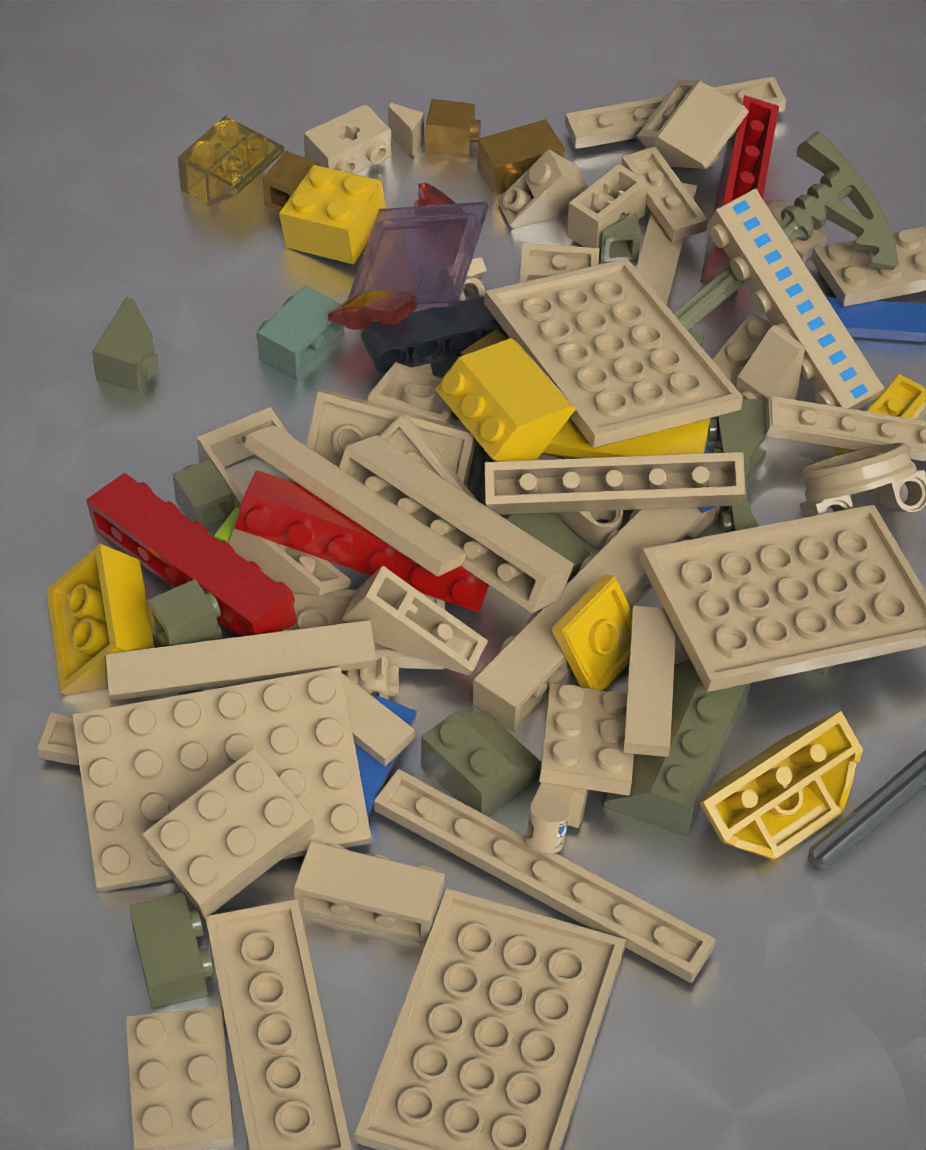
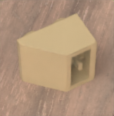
(692, 124)

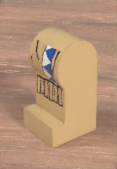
(551, 813)

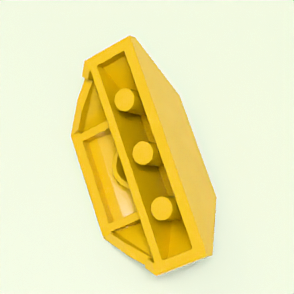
(786, 789)

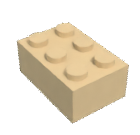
(229, 832)

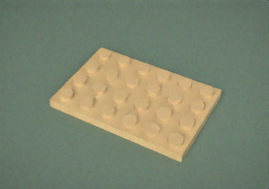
(613, 351)
(789, 596)
(161, 751)
(491, 1032)

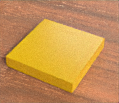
(597, 634)

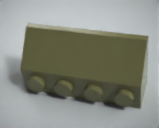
(702, 724)

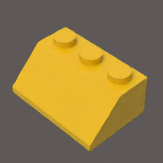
(505, 401)
(97, 612)

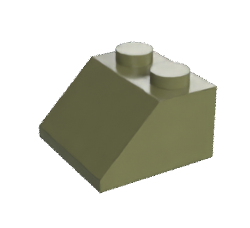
(478, 760)

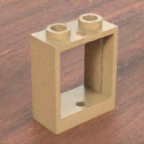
(225, 448)

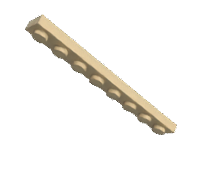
(545, 876)

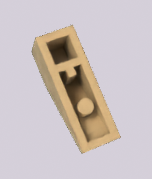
(292, 567)
(414, 624)

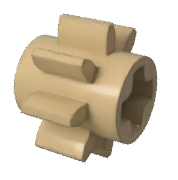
(377, 680)

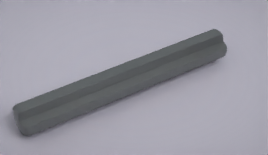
(869, 814)

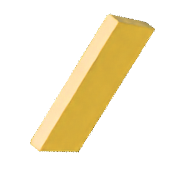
(677, 440)

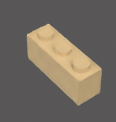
(369, 891)

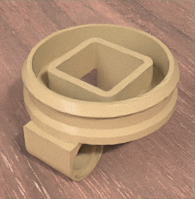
(864, 469)

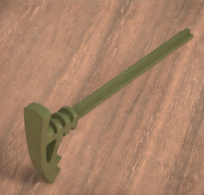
(810, 214)

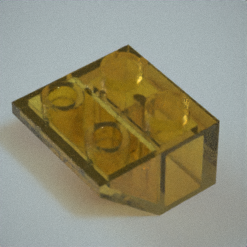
(225, 161)

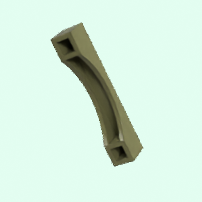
(744, 433)

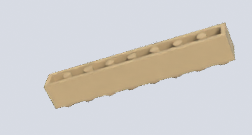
(527, 663)

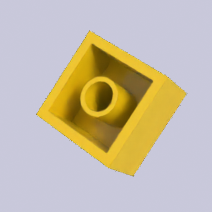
(332, 214)

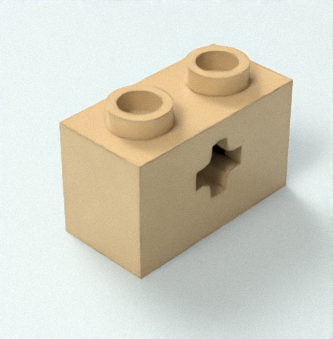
(349, 141)
(611, 200)

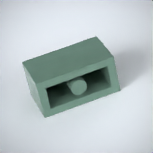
(298, 332)

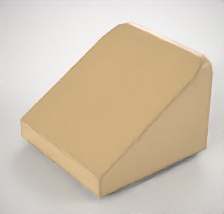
(406, 127)

